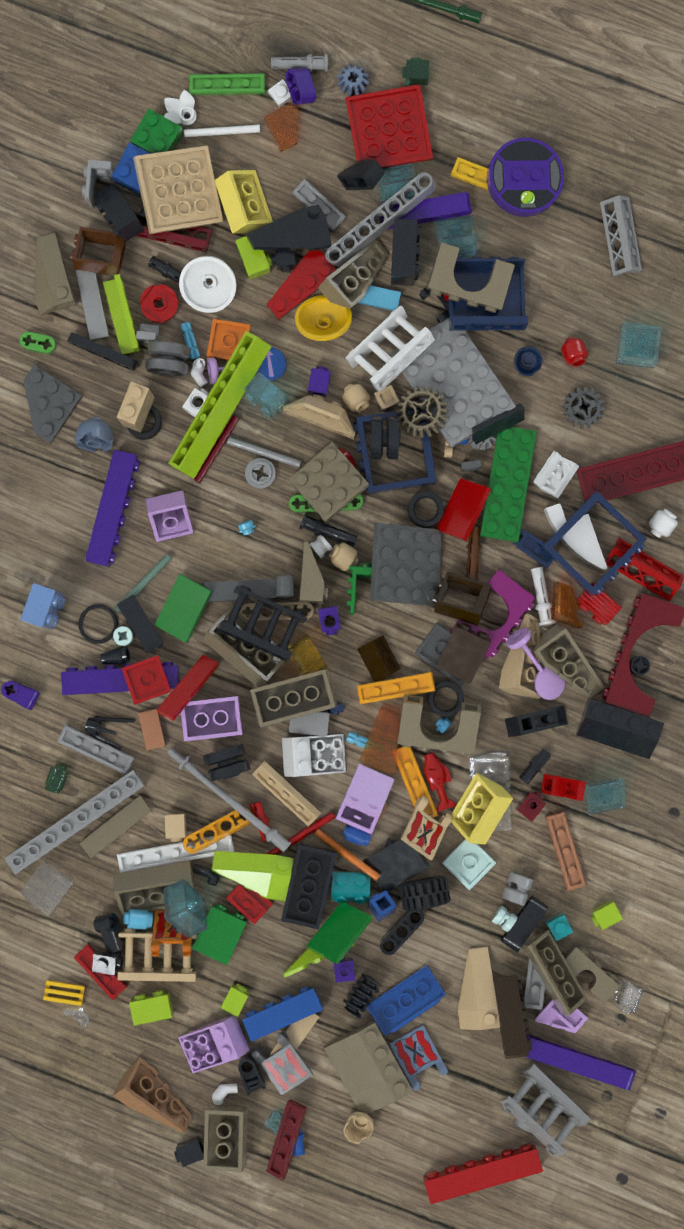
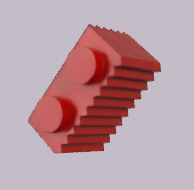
(601, 606)

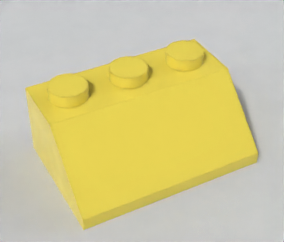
(243, 200)
(480, 809)

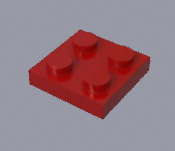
(146, 680)

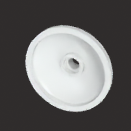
(204, 295)

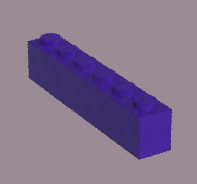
(112, 508)
(106, 680)

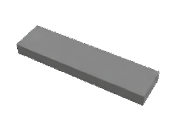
(92, 305)
(95, 749)

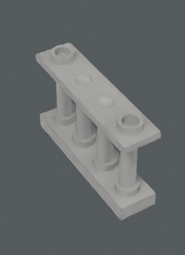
(561, 1102)

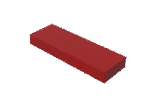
(107, 982)

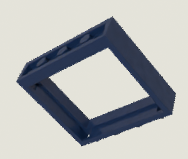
(365, 465)
(637, 547)

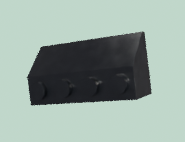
(619, 728)

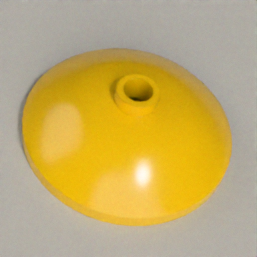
(322, 319)

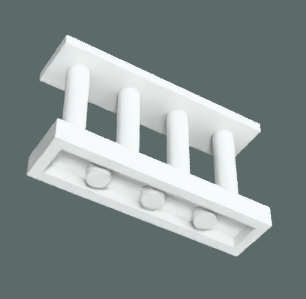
(396, 364)

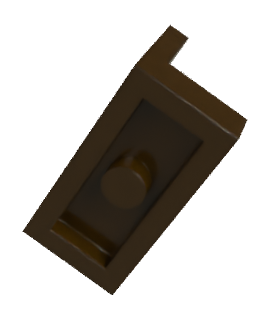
(378, 658)

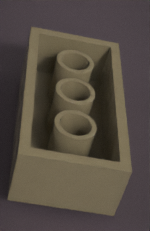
(293, 698)

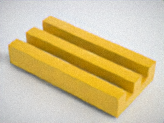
(64, 1000)

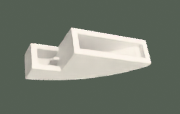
(579, 539)

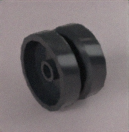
(386, 438)
(227, 763)

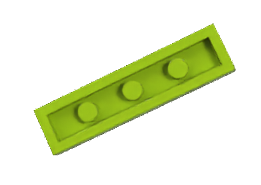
(121, 316)

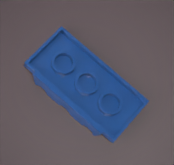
(406, 1001)

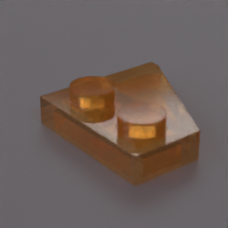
(284, 126)
(564, 605)

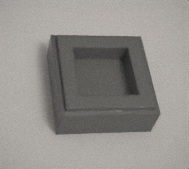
(470, 466)

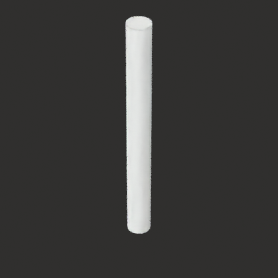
(222, 130)

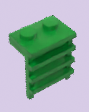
(364, 570)

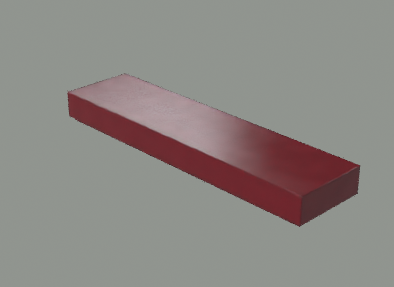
(286, 1139)

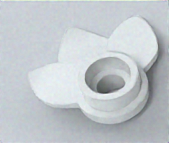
(179, 107)

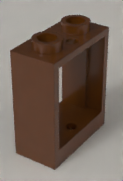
(99, 237)

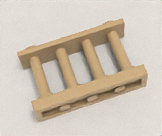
(148, 972)

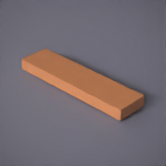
(565, 851)

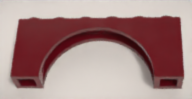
(622, 689)

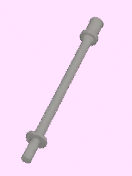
(271, 834)

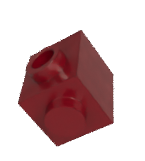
(531, 805)

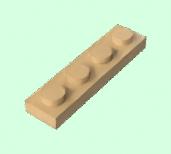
(286, 793)

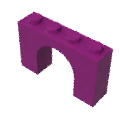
(517, 602)

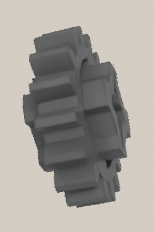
(575, 410)

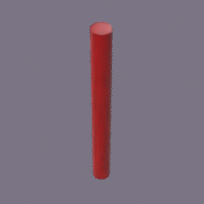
(305, 832)

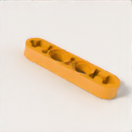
(219, 834)

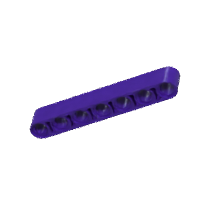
(581, 1063)

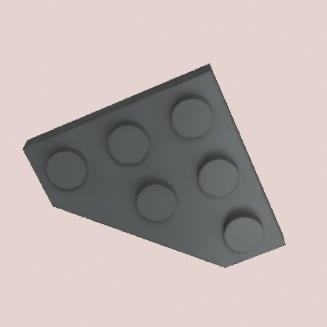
(48, 403)

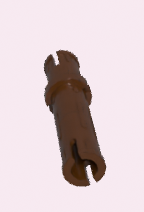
(473, 553)

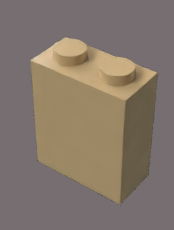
(135, 406)

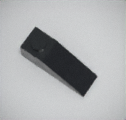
(536, 721)

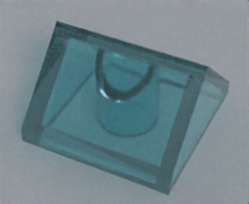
(605, 795)

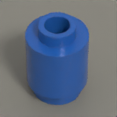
(356, 835)

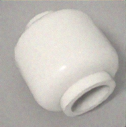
(663, 523)

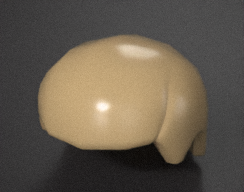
(358, 1127)

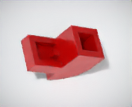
(563, 787)

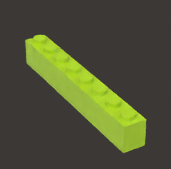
(219, 404)

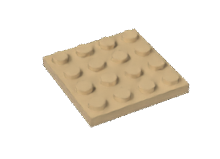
(178, 189)

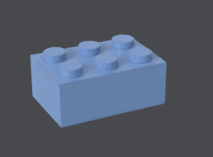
(43, 607)

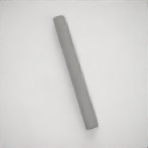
(264, 452)

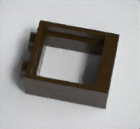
(464, 585)

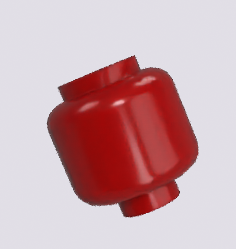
(574, 352)

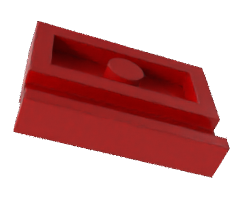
(249, 903)

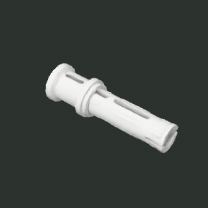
(544, 606)

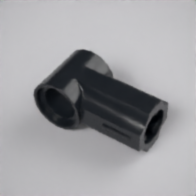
(108, 926)

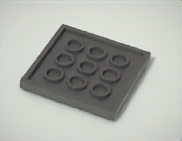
(405, 564)

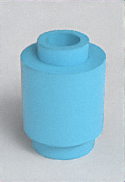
(138, 919)

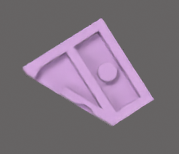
(551, 1016)

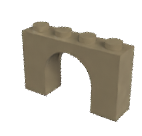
(443, 281)
(460, 739)

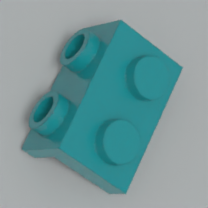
(350, 887)

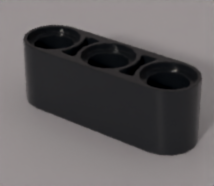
(525, 924)
(398, 940)

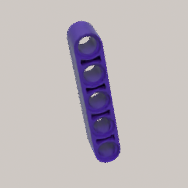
(437, 208)

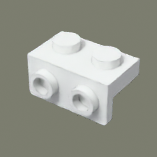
(555, 474)

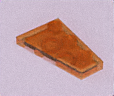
(382, 742)

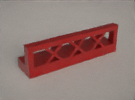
(647, 567)

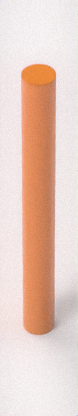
(348, 855)

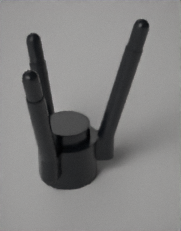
(95, 727)

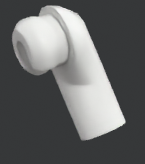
(197, 372)
(221, 1092)

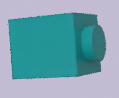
(558, 926)

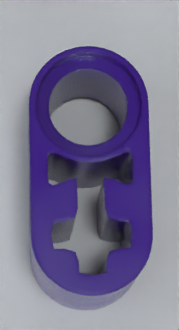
(300, 86)

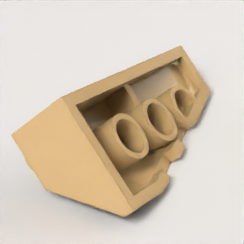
(519, 670)
(477, 1000)

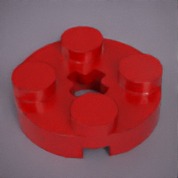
(170, 303)

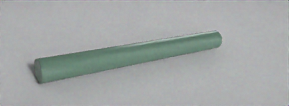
(147, 578)

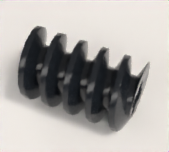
(361, 995)

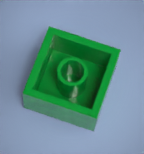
(156, 133)

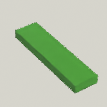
(226, 84)

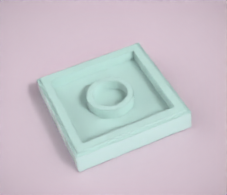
(468, 863)

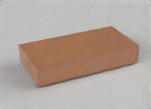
(152, 729)

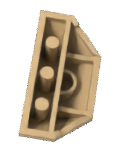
(322, 414)

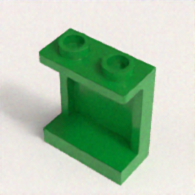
(221, 933)

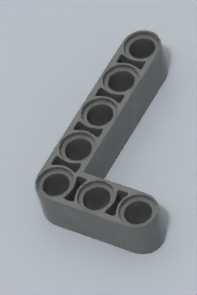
(278, 588)

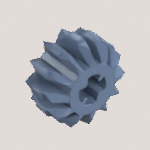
(358, 75)

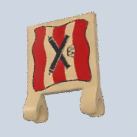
(423, 831)

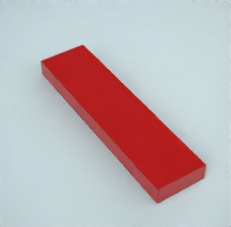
(187, 687)

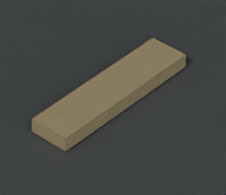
(115, 826)

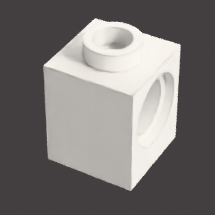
(188, 405)

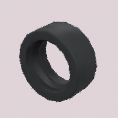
(154, 431)
(421, 495)
(446, 713)

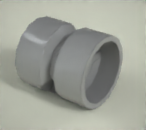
(517, 888)

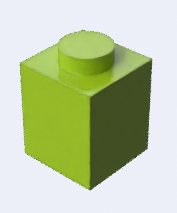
(605, 915)
(235, 999)

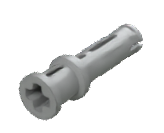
(310, 62)

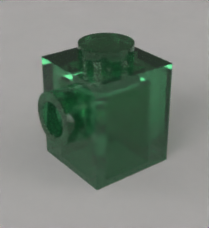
(416, 71)

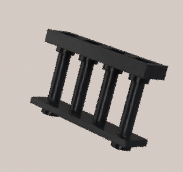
(264, 642)

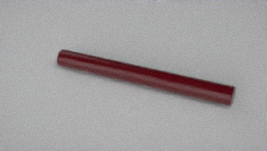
(216, 449)

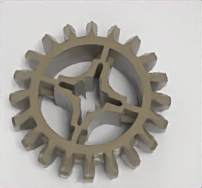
(426, 405)

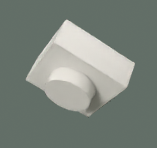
(280, 93)

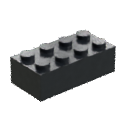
(308, 886)

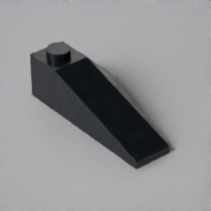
(298, 229)

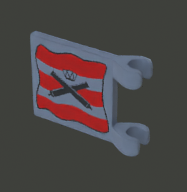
(416, 1053)

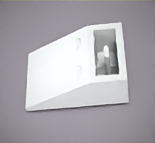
(313, 755)

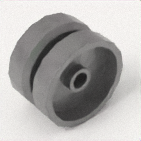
(167, 359)

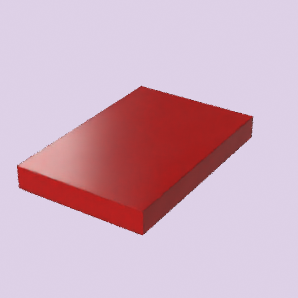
(463, 509)

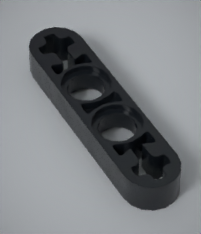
(102, 351)

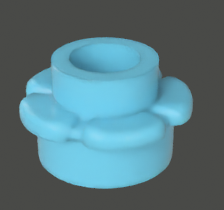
(246, 527)

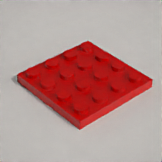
(390, 126)

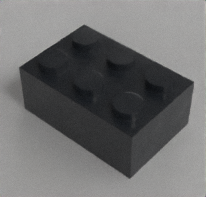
(405, 252)

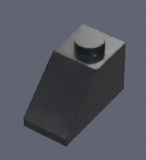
(361, 175)

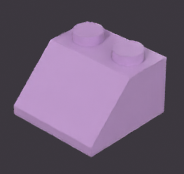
(169, 516)

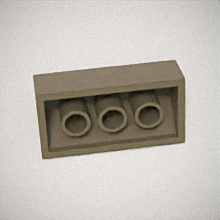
(249, 661)
(145, 887)
(555, 972)

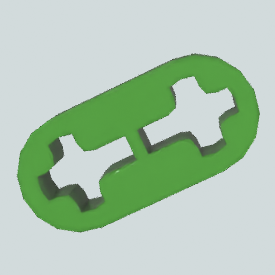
(39, 338)

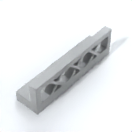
(629, 248)

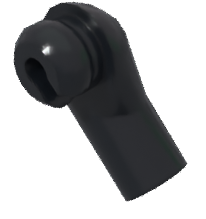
(207, 872)

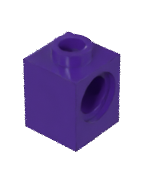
(319, 381)
(325, 612)
(344, 970)

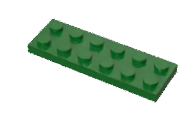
(508, 484)

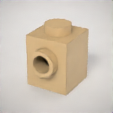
(175, 826)

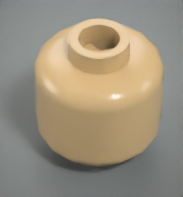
(356, 398)
(343, 556)

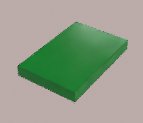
(183, 608)
(339, 932)

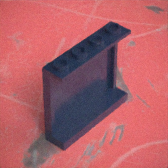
(472, 277)

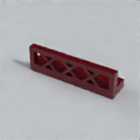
(180, 240)

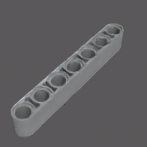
(384, 210)

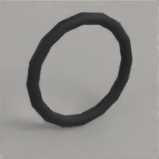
(97, 607)

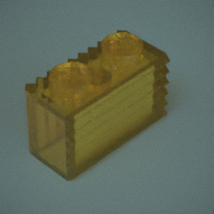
(307, 656)

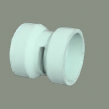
(504, 918)

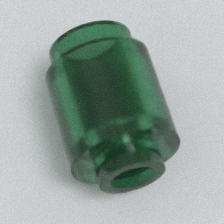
(56, 778)

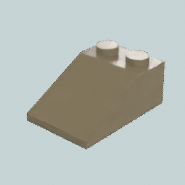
(312, 583)

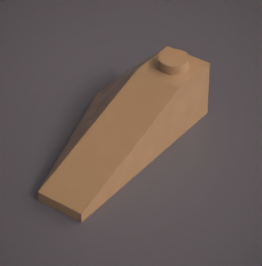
(148, 1095)

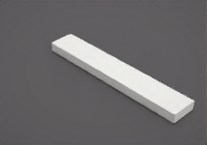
(169, 854)

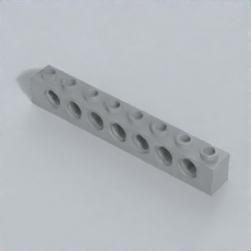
(75, 821)

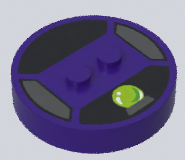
(525, 177)

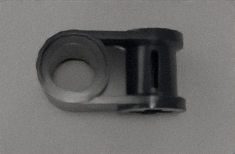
(252, 1077)

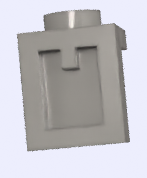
(147, 333)

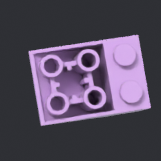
(365, 799)
(214, 1044)

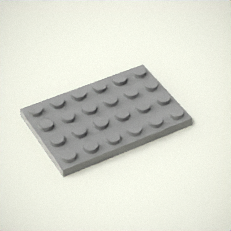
(462, 377)

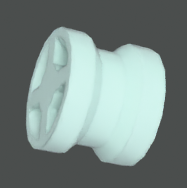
(126, 638)

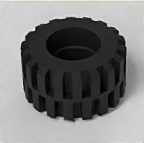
(424, 893)

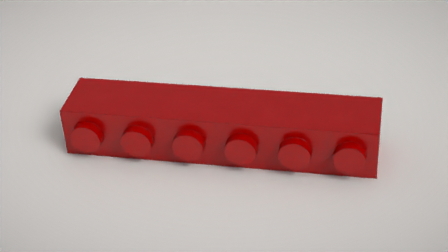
(482, 1173)

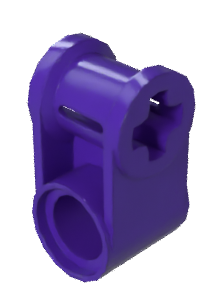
(23, 695)

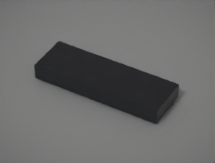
(498, 423)
(140, 623)

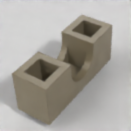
(603, 984)

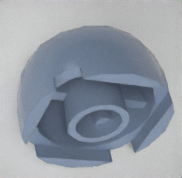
(94, 435)

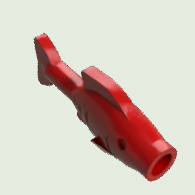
(437, 775)

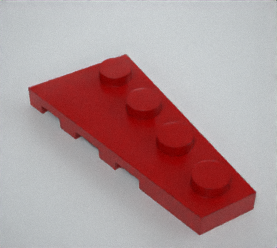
(300, 283)

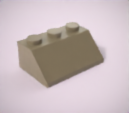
(225, 1138)

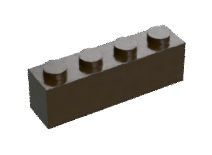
(510, 1011)

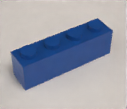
(282, 1014)

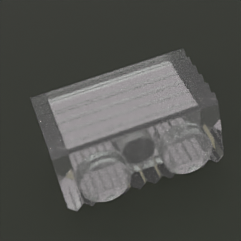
(627, 996)

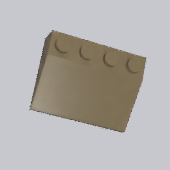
(368, 1068)

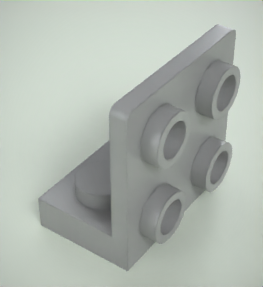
(96, 169)

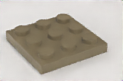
(329, 482)

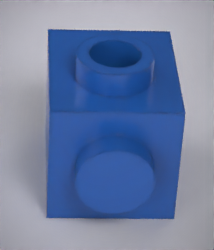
(382, 905)

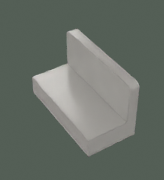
(310, 724)

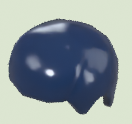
(528, 361)

